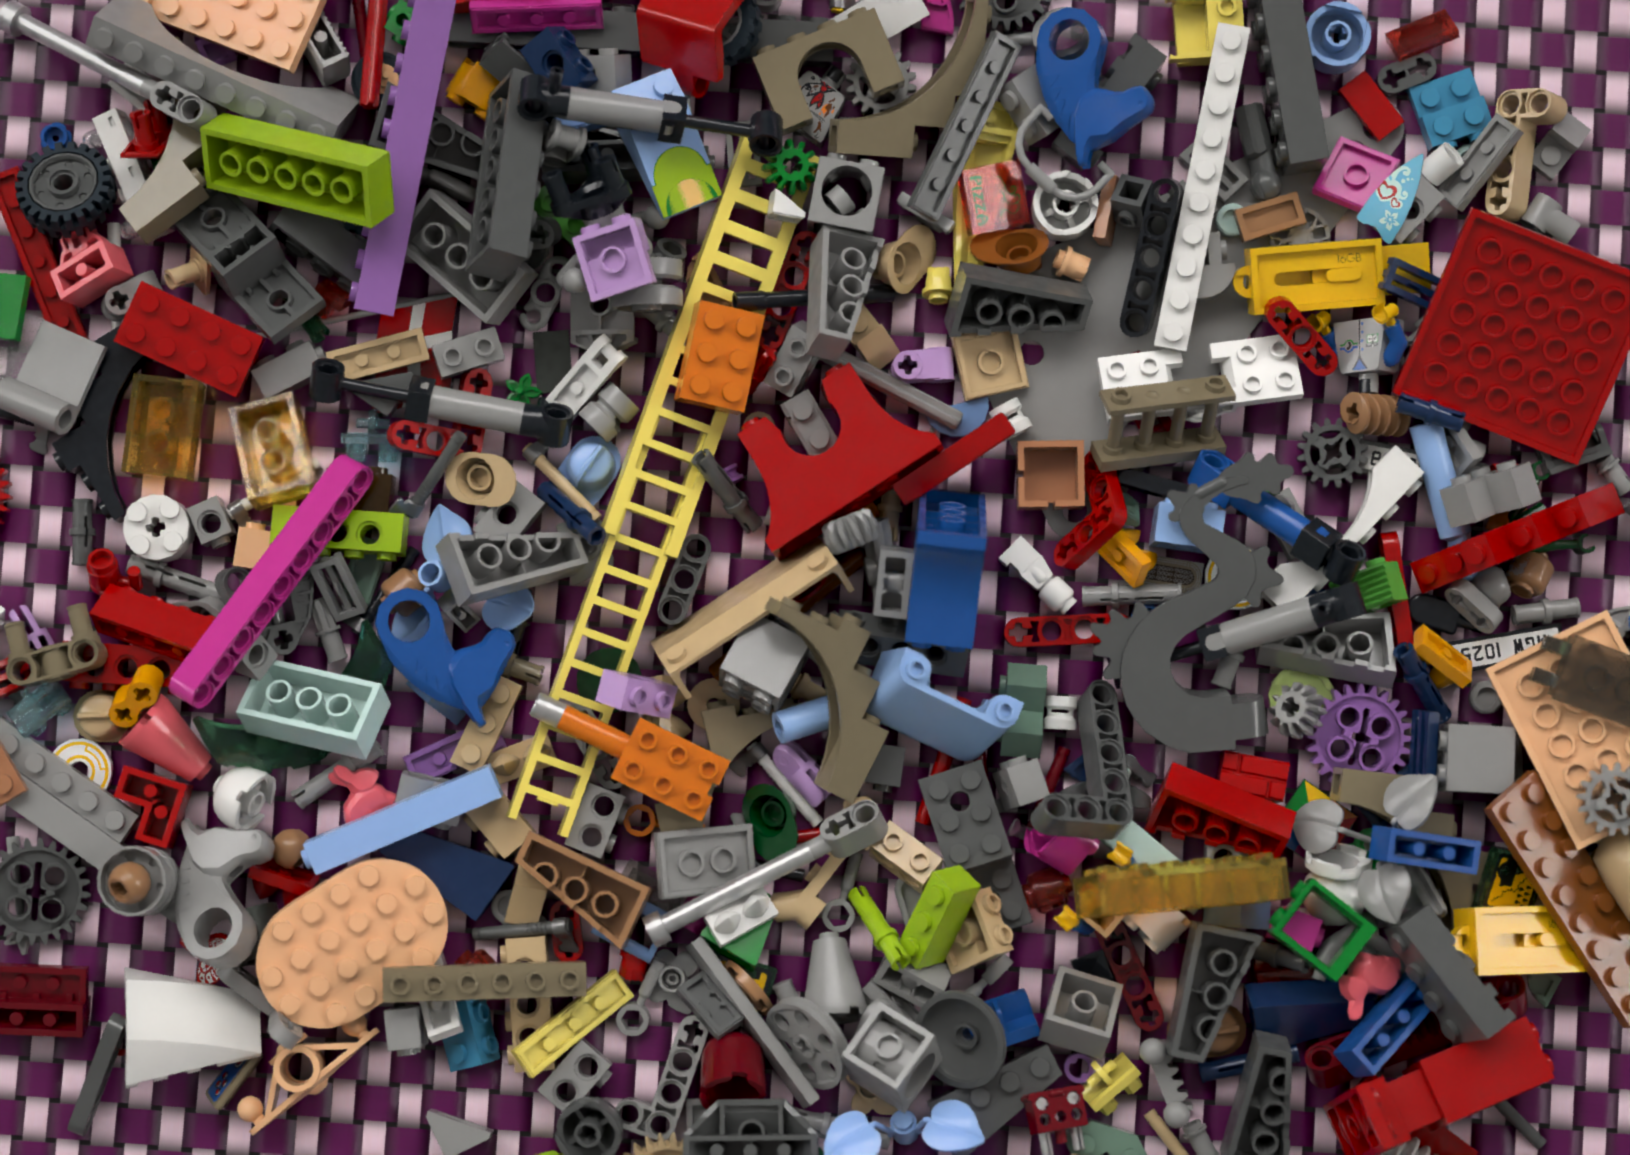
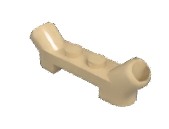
(803, 904)

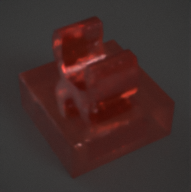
(334, 298)

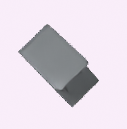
(1558, 146)

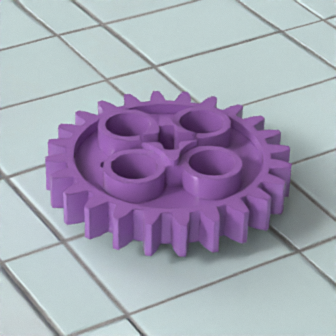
(1387, 744)

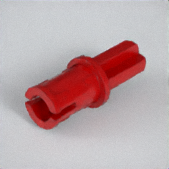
(764, 361)

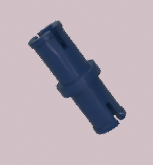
(1430, 412)

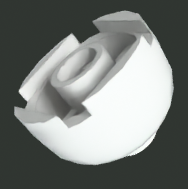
(241, 796)

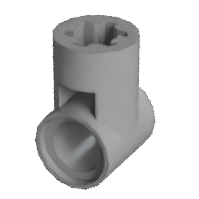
(1546, 217)

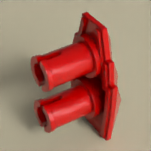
(150, 133)

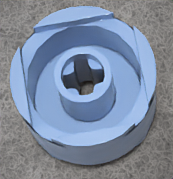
(1352, 32)

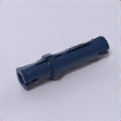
(577, 519)
(1417, 674)
(1231, 1066)

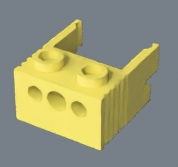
(1197, 25)

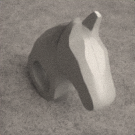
(204, 890)

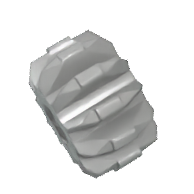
(850, 531)
(1297, 698)

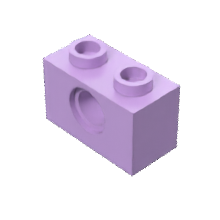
(636, 693)

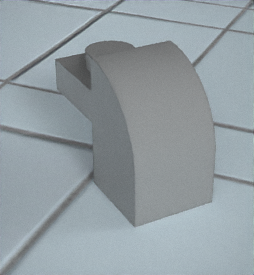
(1215, 274)

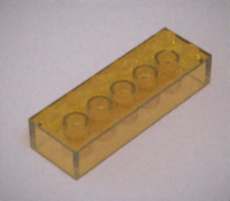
(1180, 885)

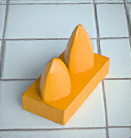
(1127, 557)
(1448, 662)

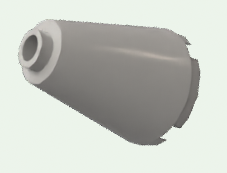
(834, 980)

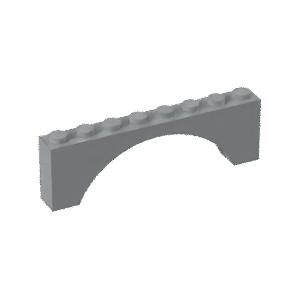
(136, 36)

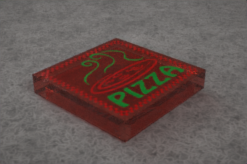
(993, 197)

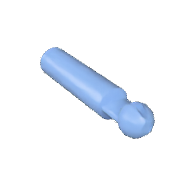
(1438, 466)
(803, 719)

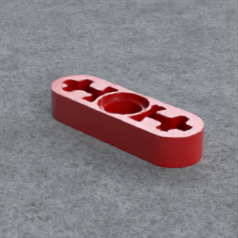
(1293, 313)

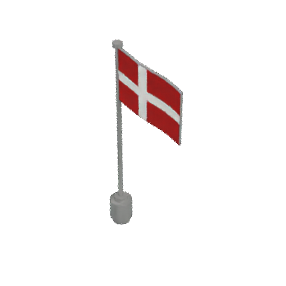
(431, 313)

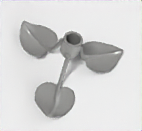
(1388, 886)

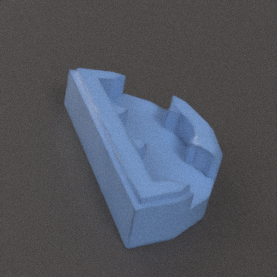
(973, 416)

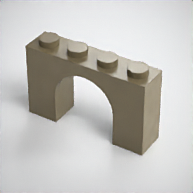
(858, 36)

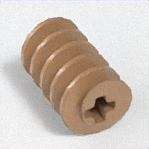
(1373, 414)

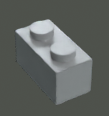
(462, 616)

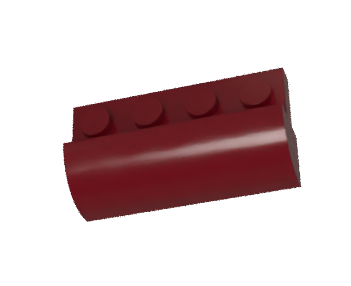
(44, 1000)

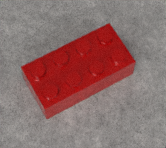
(189, 339)

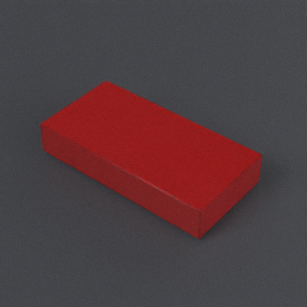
(1371, 106)

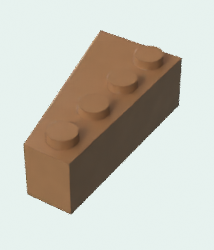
(594, 891)

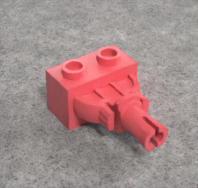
(89, 268)

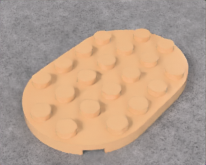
(329, 946)

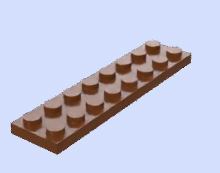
(1567, 887)

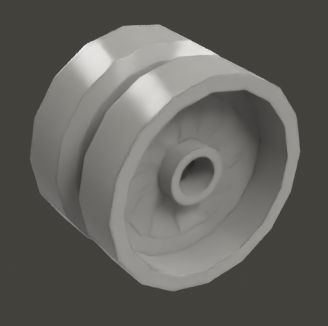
(655, 296)

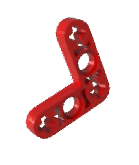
(412, 427)
(1106, 518)

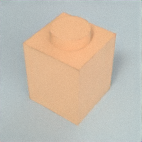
(250, 545)

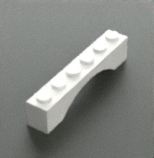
(1386, 483)

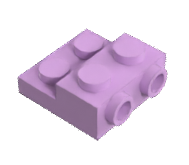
(614, 257)

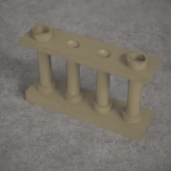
(1161, 447)

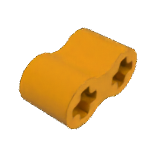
(136, 695)

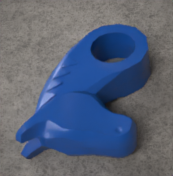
(1070, 88)
(451, 676)

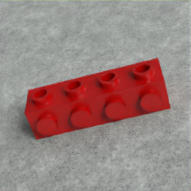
(148, 622)

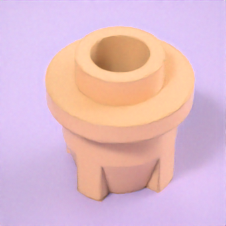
(1071, 264)

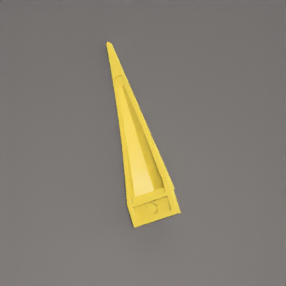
(993, 145)

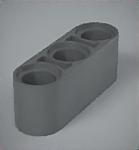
(684, 563)

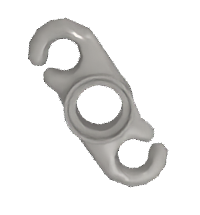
(544, 308)

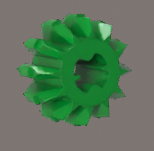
(796, 179)

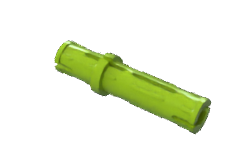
(884, 936)

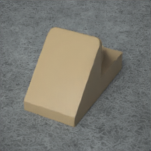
(873, 341)

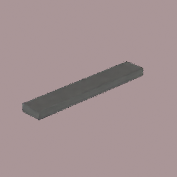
(964, 126)

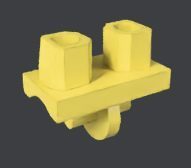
(1109, 1082)

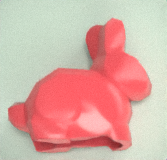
(365, 793)
(1368, 975)

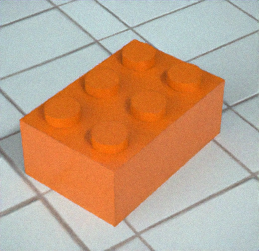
(719, 357)

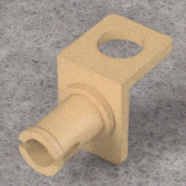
(195, 271)

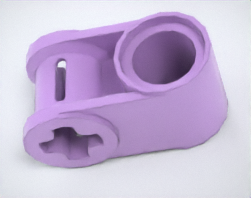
(929, 364)

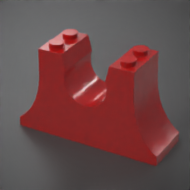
(853, 473)

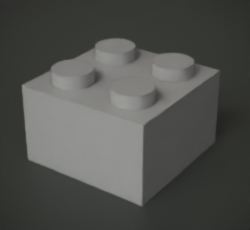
(1080, 1012)

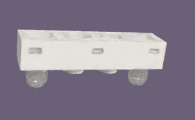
(114, 133)

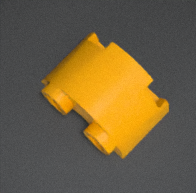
(473, 86)

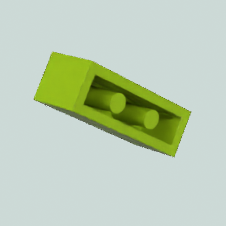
(939, 915)

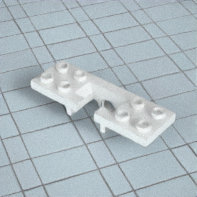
(1256, 368)

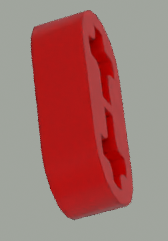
(577, 934)

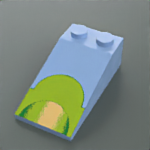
(673, 173)

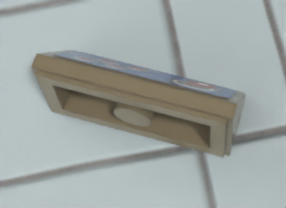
(230, 1081)

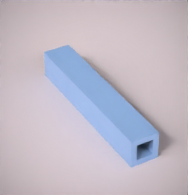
(401, 819)

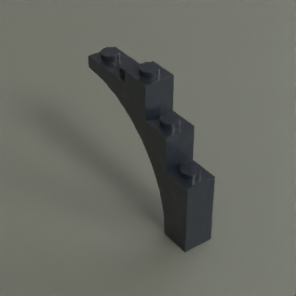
(91, 444)

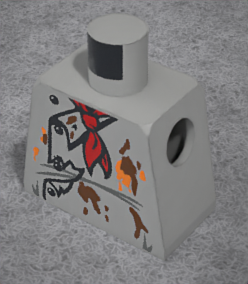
(823, 102)

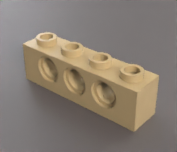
(532, 950)

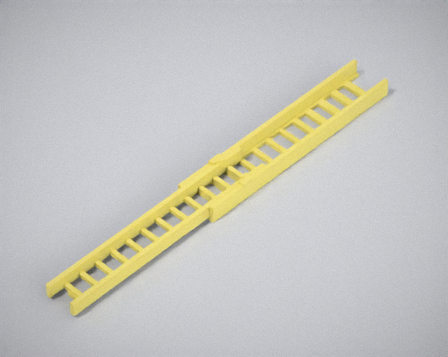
(632, 471)

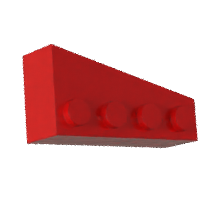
(1218, 813)

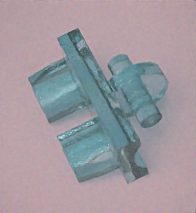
(357, 441)
(38, 707)

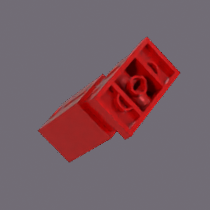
(1440, 1090)

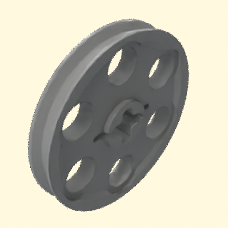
(809, 1040)

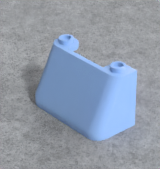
(932, 717)

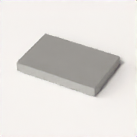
(701, 858)

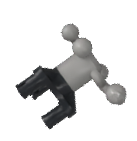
(593, 203)

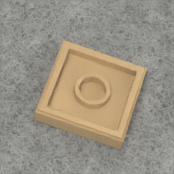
(989, 364)

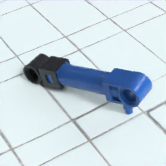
(1312, 541)

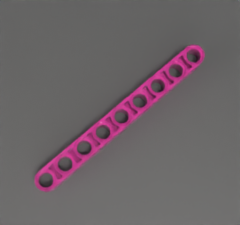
(271, 581)

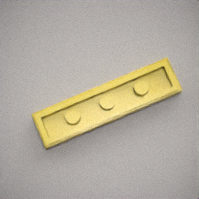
(572, 1023)

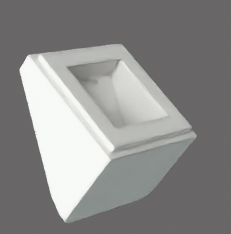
(783, 209)

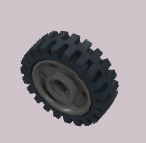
(66, 189)

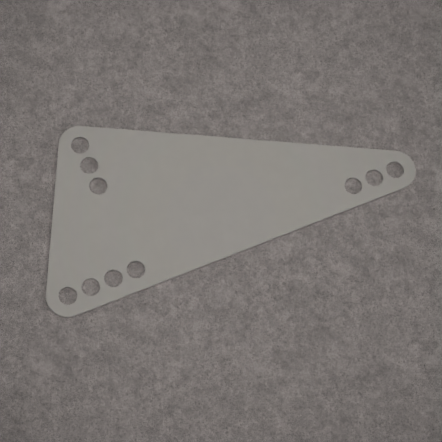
(1066, 383)

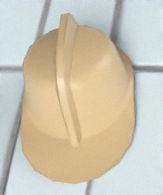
(907, 259)
(481, 479)
(93, 719)

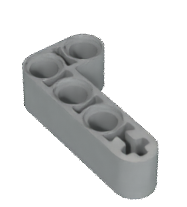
(670, 1075)

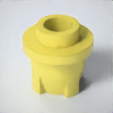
(937, 285)

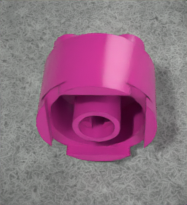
(1059, 851)

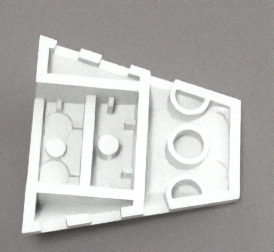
(184, 1026)

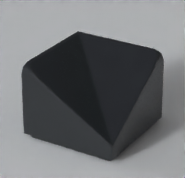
(1094, 964)

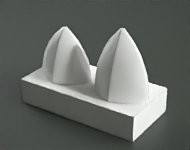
(740, 916)

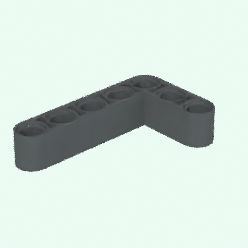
(1109, 801)

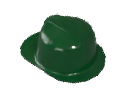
(772, 820)

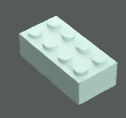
(315, 709)

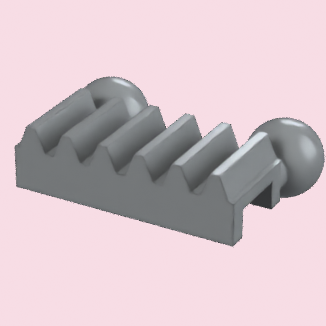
(1177, 1111)

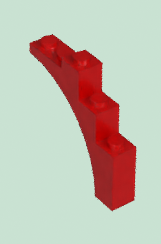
(1517, 537)

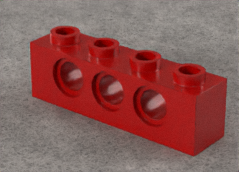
(112, 675)

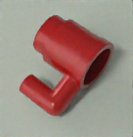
(104, 569)

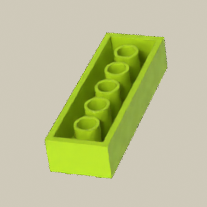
(297, 169)

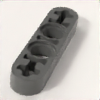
(98, 1075)

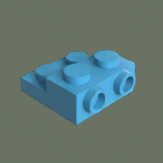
(1449, 109)

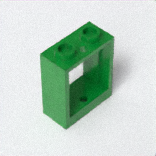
(1350, 947)

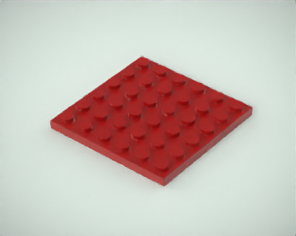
(1522, 336)

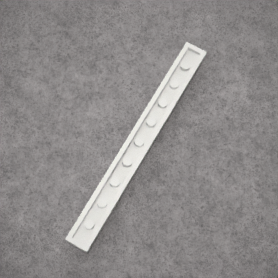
(1202, 187)

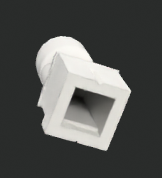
(1037, 574)

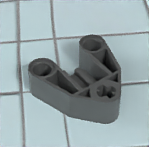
(296, 607)

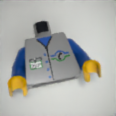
(1367, 345)

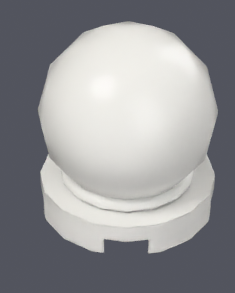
(1339, 873)

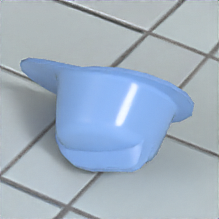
(591, 467)

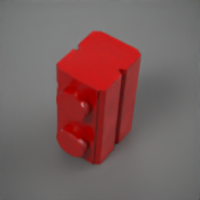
(1254, 774)

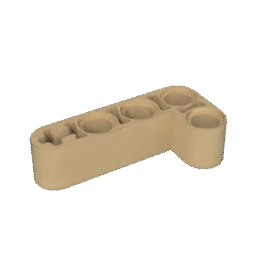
(1506, 194)

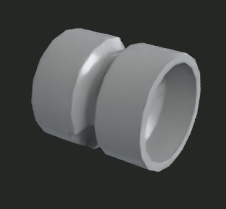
(608, 411)

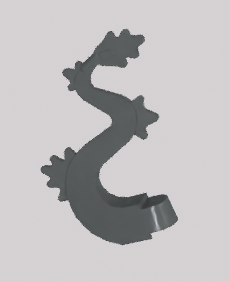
(1144, 642)

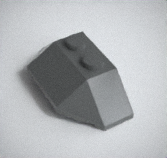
(751, 1129)

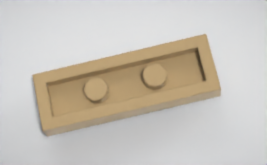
(382, 354)
(478, 742)

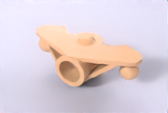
(251, 1108)

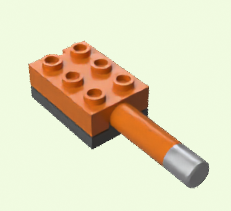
(649, 758)

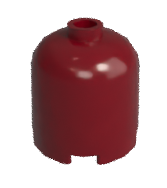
(732, 1069)

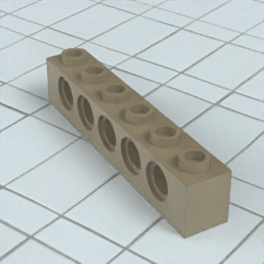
(484, 981)

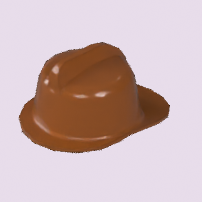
(1011, 249)

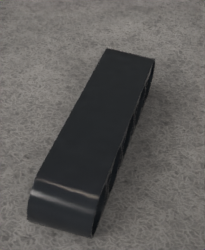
(1140, 270)

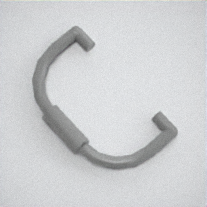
(1044, 180)

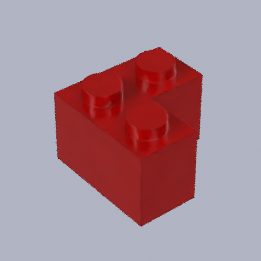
(163, 801)

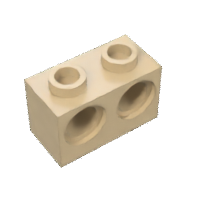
(905, 857)

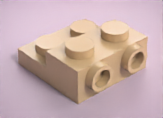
(981, 934)

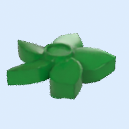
(523, 390)

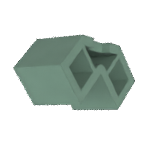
(1029, 686)
(1106, 1138)

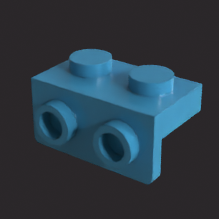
(477, 1042)

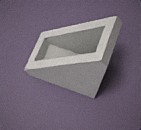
(455, 1133)

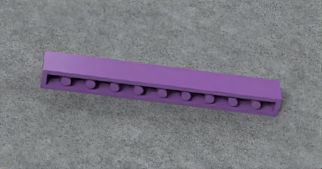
(407, 141)

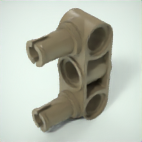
(57, 660)

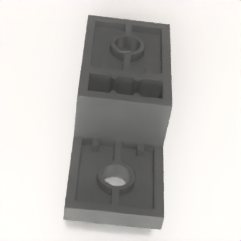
(250, 265)
(975, 836)

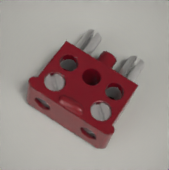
(1059, 1102)

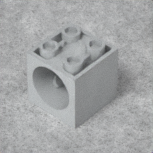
(829, 171)
(763, 665)
(1475, 758)
(892, 1057)

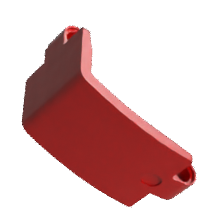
(686, 39)

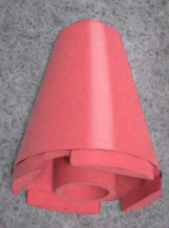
(167, 741)

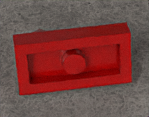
(271, 876)

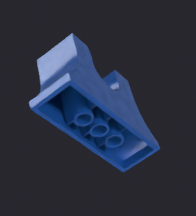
(946, 570)

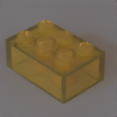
(163, 427)
(273, 450)

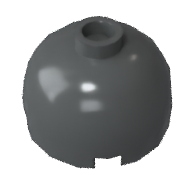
(589, 1128)

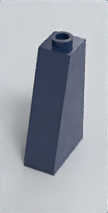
(459, 872)
(1301, 1009)

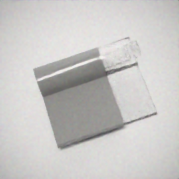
(47, 374)

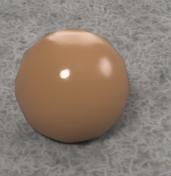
(289, 847)
(129, 882)

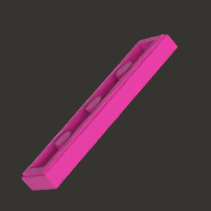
(534, 15)

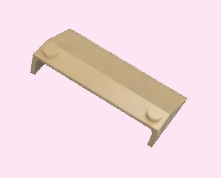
(743, 607)

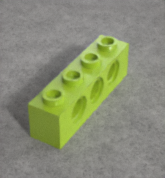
(391, 526)

